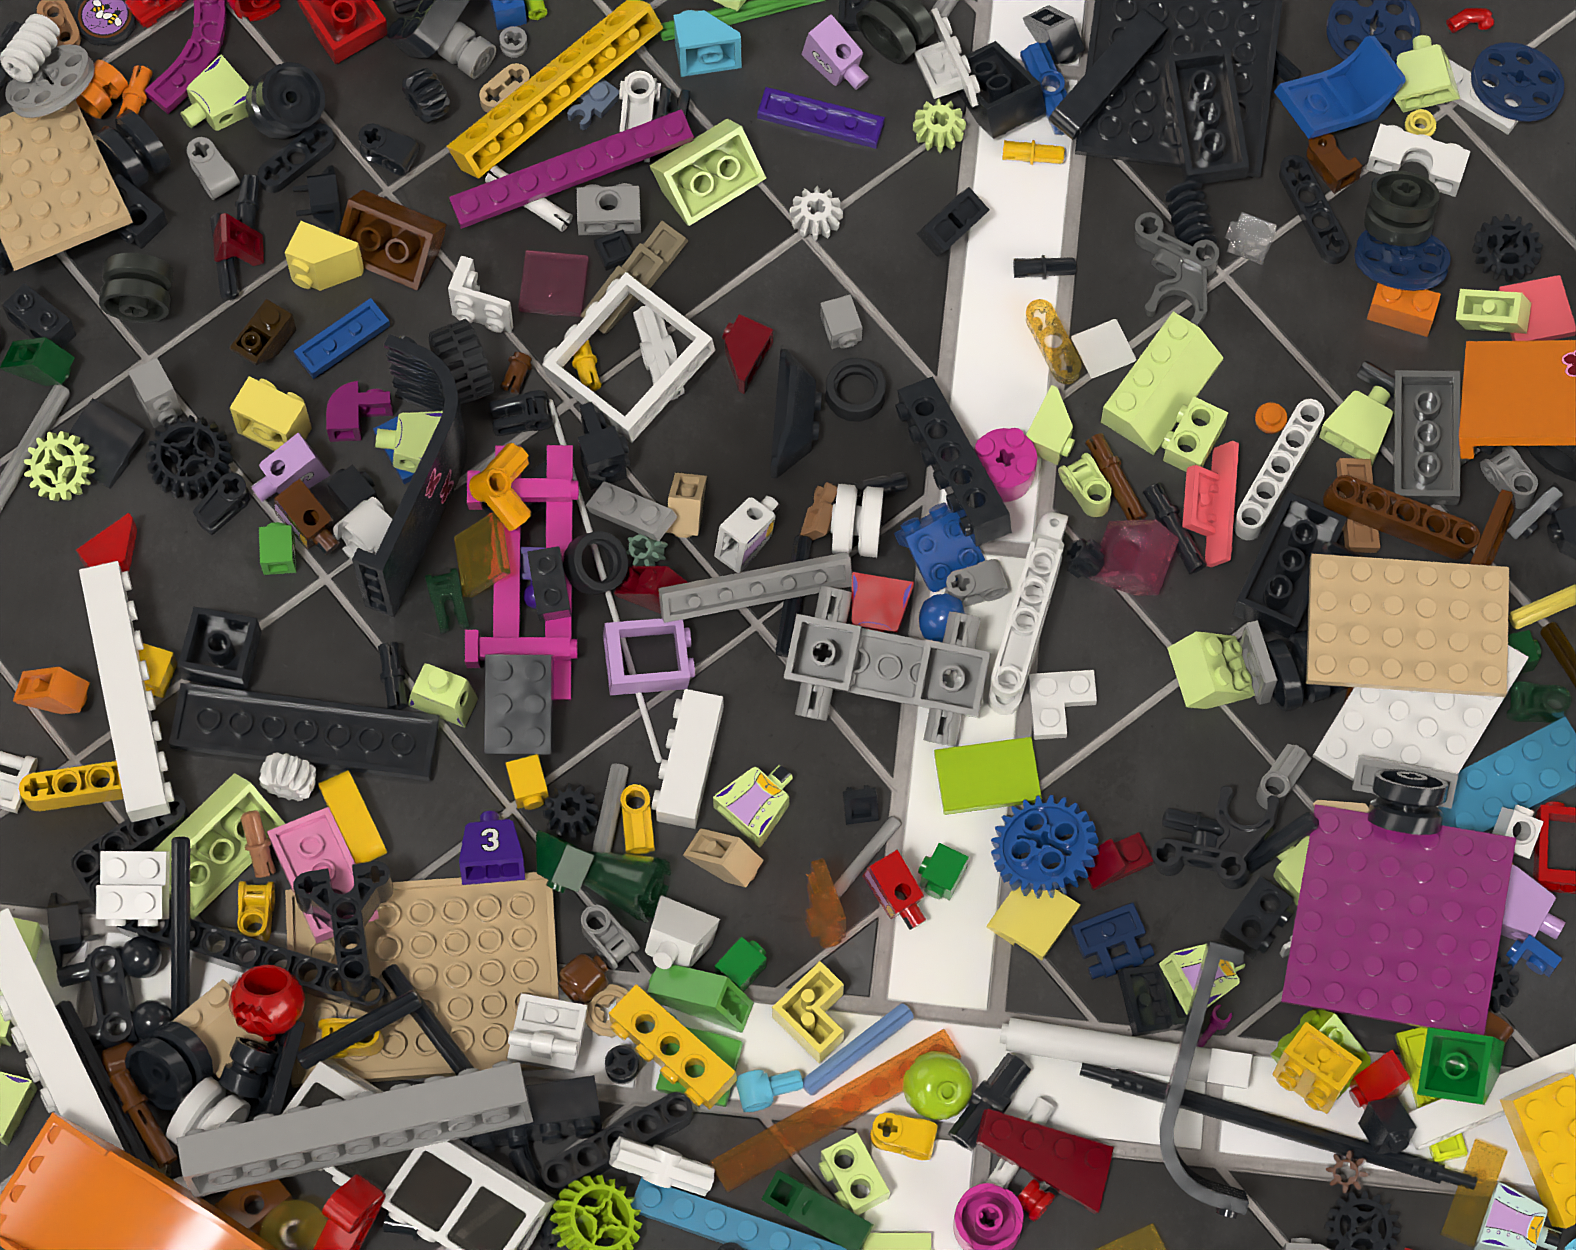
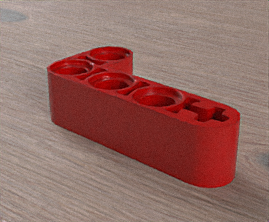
(350, 1215)

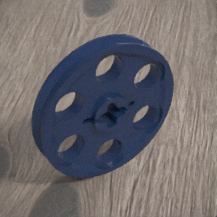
(1362, 19)
(1527, 76)
(1403, 260)

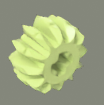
(939, 125)

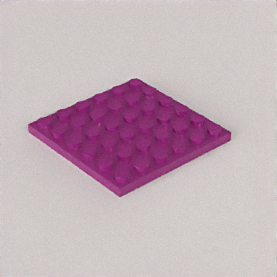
(1399, 922)

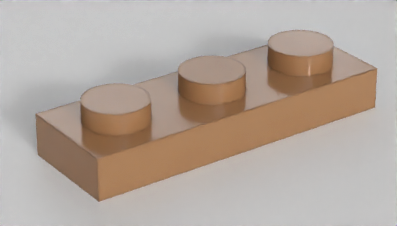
(1356, 535)

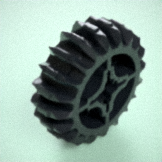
(168, 446)

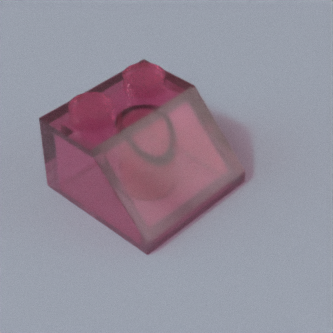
(1136, 556)

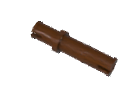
(1110, 468)
(143, 1118)

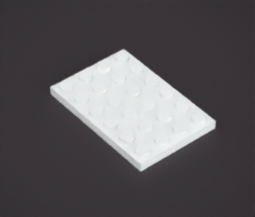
(1411, 726)

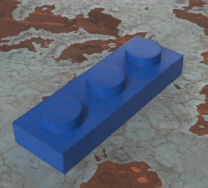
(342, 338)

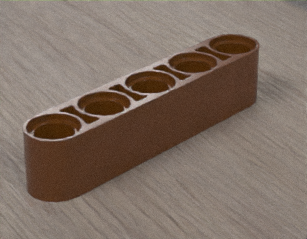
(1415, 513)

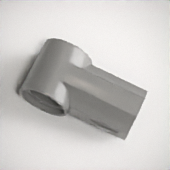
(1283, 774)

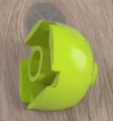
(937, 1085)

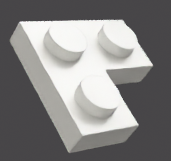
(1053, 693)

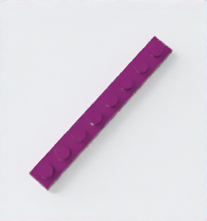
(571, 168)

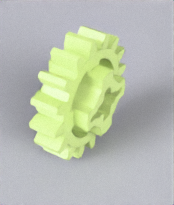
(49, 456)

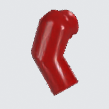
(1471, 15)

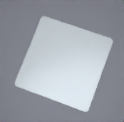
(1103, 348)

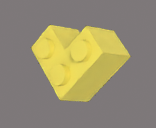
(804, 1008)

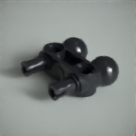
(114, 991)

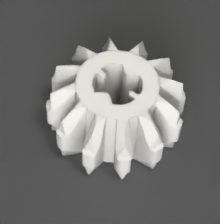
(816, 213)
(287, 776)

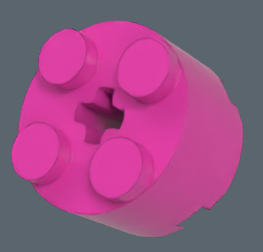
(1016, 452)
(995, 1204)

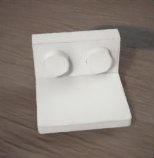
(476, 306)

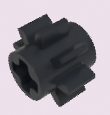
(1084, 558)

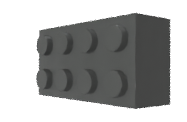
(1427, 436)

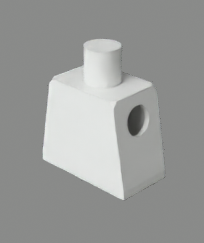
(679, 934)

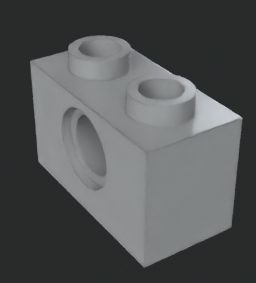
(597, 221)
(155, 393)

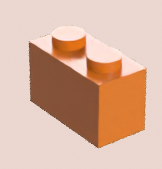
(1404, 308)

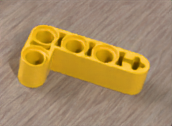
(83, 794)

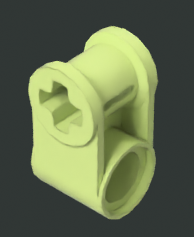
(1086, 480)

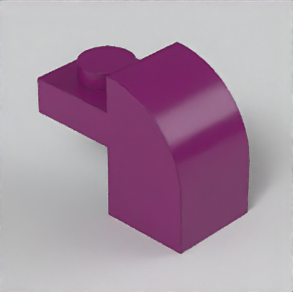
(349, 405)

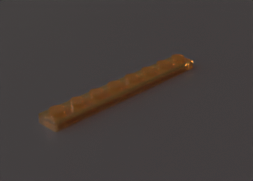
(823, 1116)

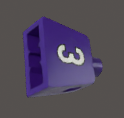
(491, 851)

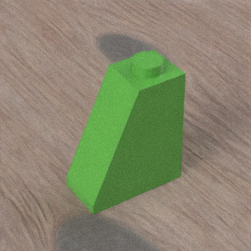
(701, 995)

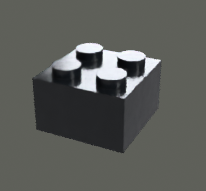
(219, 648)

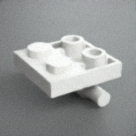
(547, 1033)

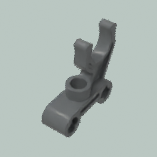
(1180, 261)

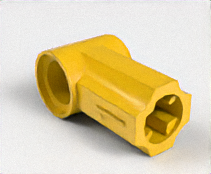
(637, 822)

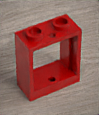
(1552, 879)

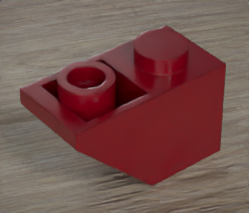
(642, 585)

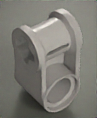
(212, 170)
(1507, 472)
(977, 583)
(611, 940)

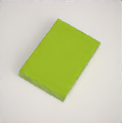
(987, 775)

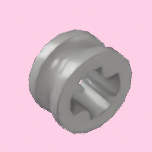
(510, 49)

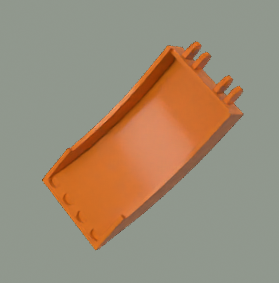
(95, 1196)

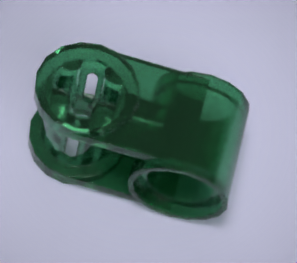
(1534, 702)

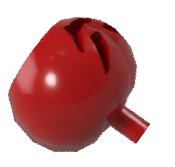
(266, 1001)

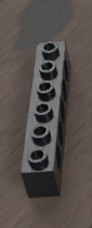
(953, 461)

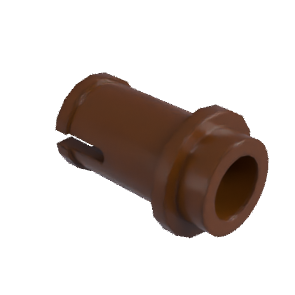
(517, 370)

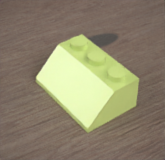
(708, 171)

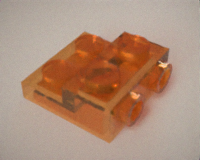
(825, 911)

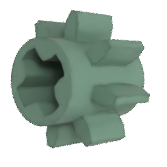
(641, 555)

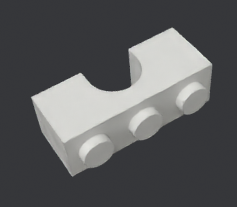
(1443, 161)

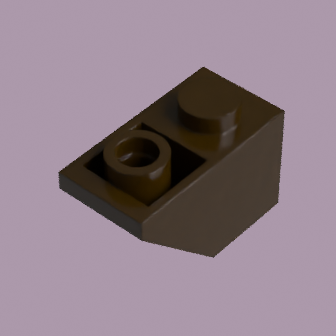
(264, 334)

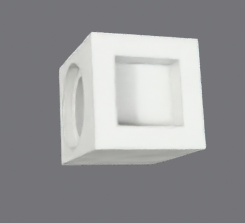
(1529, 828)

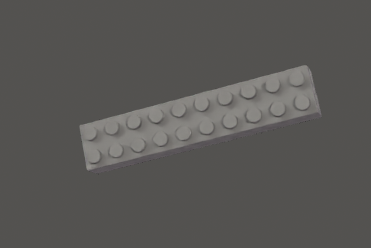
(354, 1128)

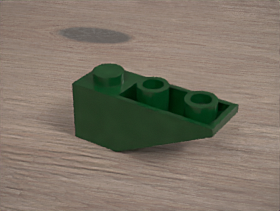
(817, 1211)

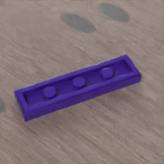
(820, 117)

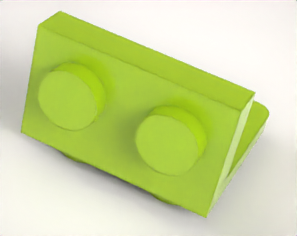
(1332, 1027)

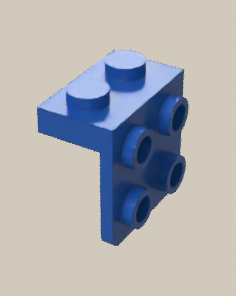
(938, 545)

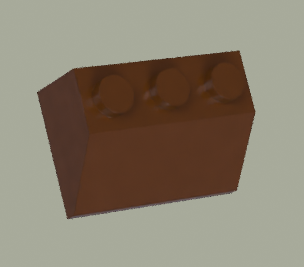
(392, 238)

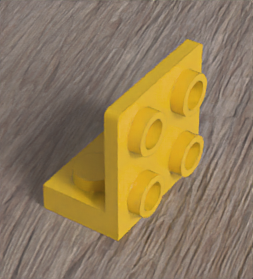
(1315, 1068)

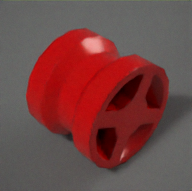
(1035, 1200)

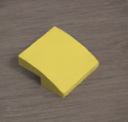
(1033, 921)

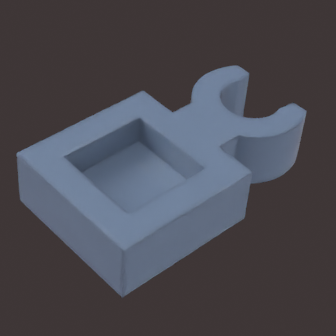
(595, 100)

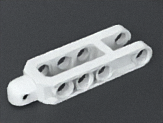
(1021, 631)

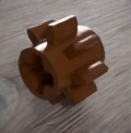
(1354, 1165)

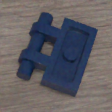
(1110, 931)

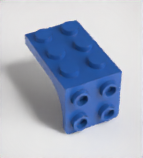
(1345, 94)

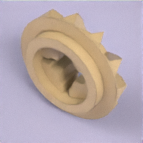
(595, 1016)

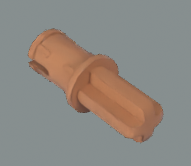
(257, 844)

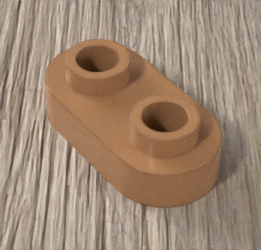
(64, 20)

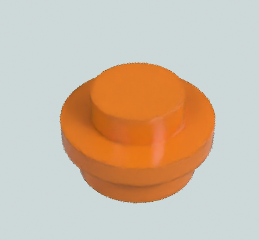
(1271, 418)

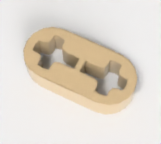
(502, 85)

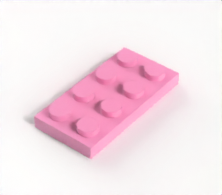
(315, 845)

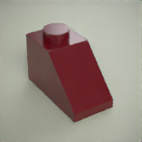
(746, 348)

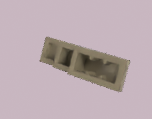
(645, 266)

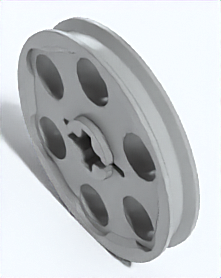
(61, 74)

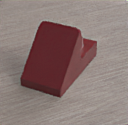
(237, 239)
(1118, 860)

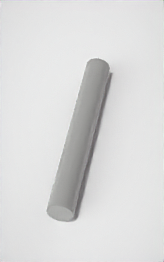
(866, 855)

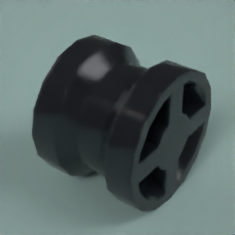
(618, 1058)

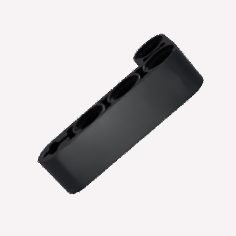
(427, 28)
(126, 834)

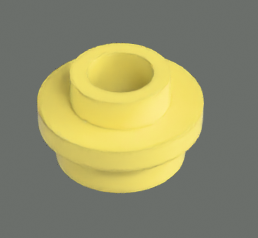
(1423, 117)

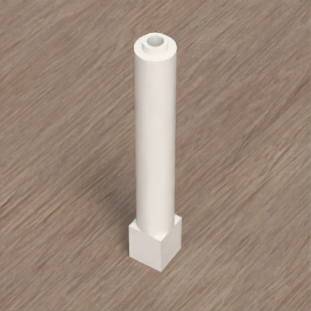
(1123, 1052)

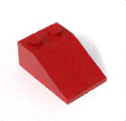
(344, 25)

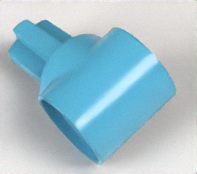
(757, 1089)

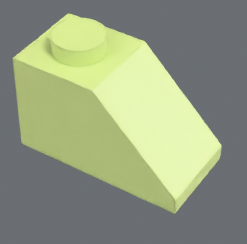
(1052, 429)

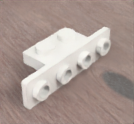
(943, 66)

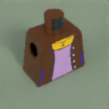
(299, 507)

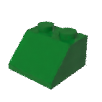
(1459, 1066)

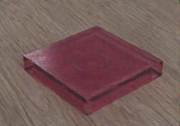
(553, 283)

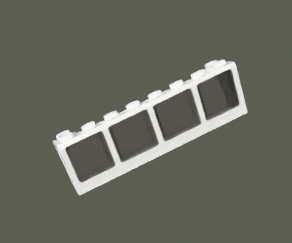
(438, 1188)

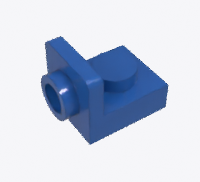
(1537, 956)

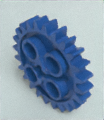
(1032, 871)

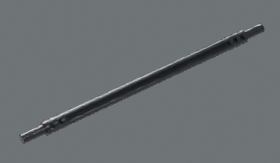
(1280, 1126)

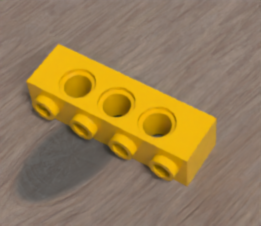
(640, 1007)

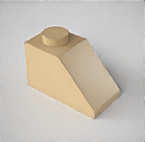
(687, 502)
(724, 857)

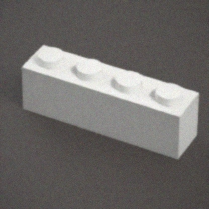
(689, 758)

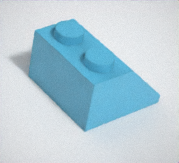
(705, 44)

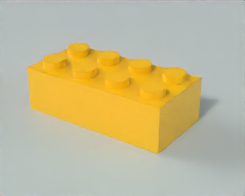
(1546, 1134)

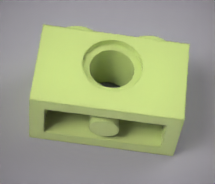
(1493, 311)

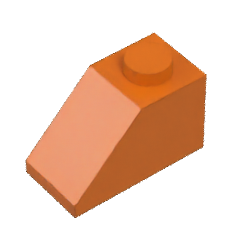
(52, 690)

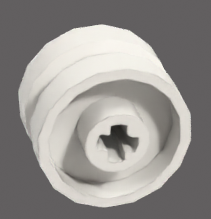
(855, 520)
(206, 1109)

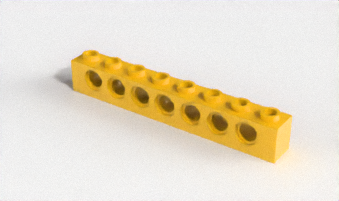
(554, 87)

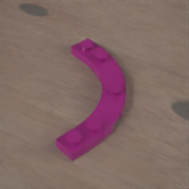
(196, 56)

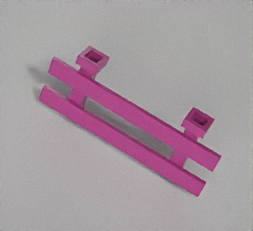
(558, 492)

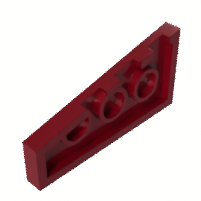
(1059, 1159)

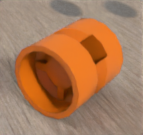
(104, 86)

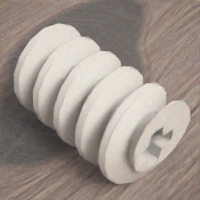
(29, 47)

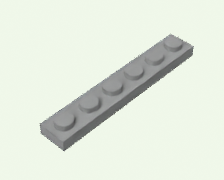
(754, 587)

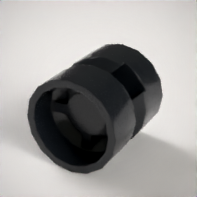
(247, 1067)

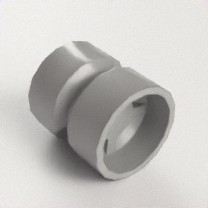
(467, 51)

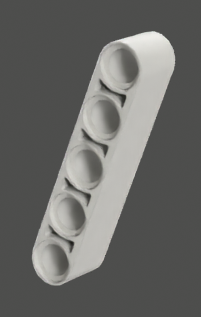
(1284, 456)

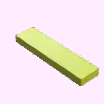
(1411, 1047)

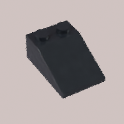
(1007, 91)

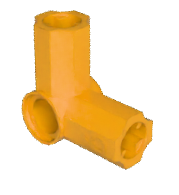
(500, 495)

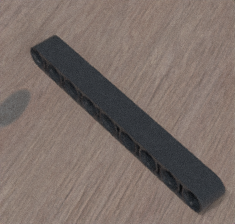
(266, 954)

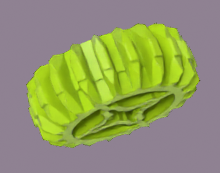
(610, 1200)

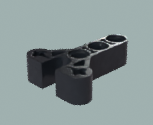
(331, 907)

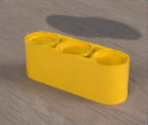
(352, 818)

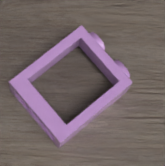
(649, 682)

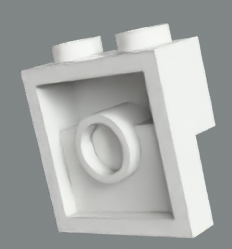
(133, 887)

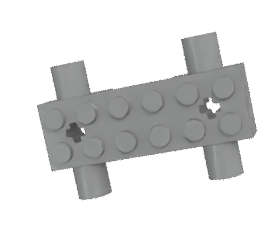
(887, 666)

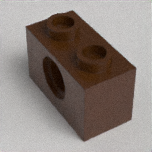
(238, 1200)

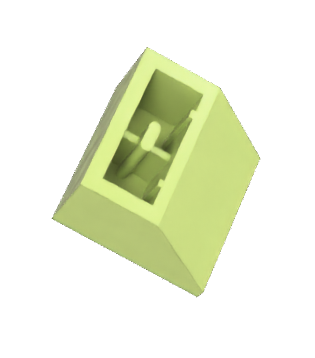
(1210, 670)

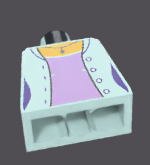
(1515, 1223)

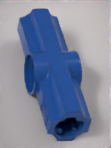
(1041, 66)

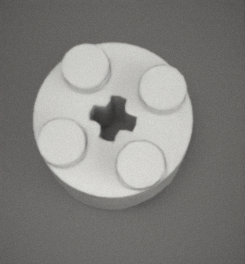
(363, 527)

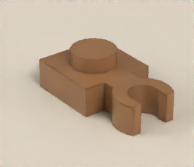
(818, 517)

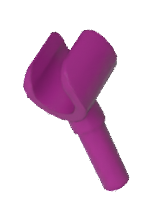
(1215, 1024)

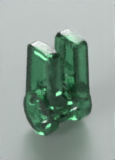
(444, 588)

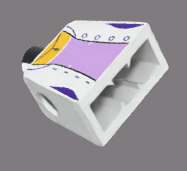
(746, 532)

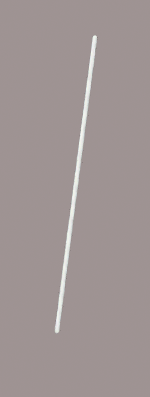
(610, 600)

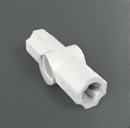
(656, 344)
(661, 1166)

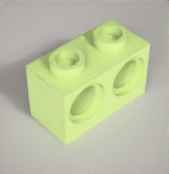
(1199, 438)
(860, 1173)

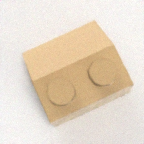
(215, 1025)

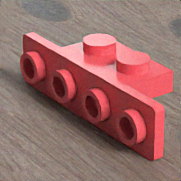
(1211, 502)

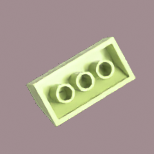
(1160, 383)
(219, 839)

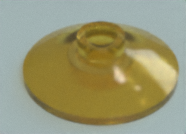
(294, 1212)

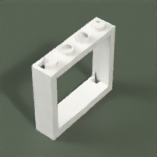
(667, 384)

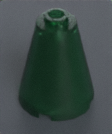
(629, 881)

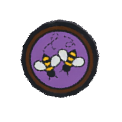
(104, 21)

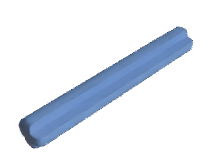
(857, 1049)

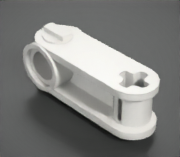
(638, 107)

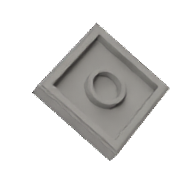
(1258, 662)

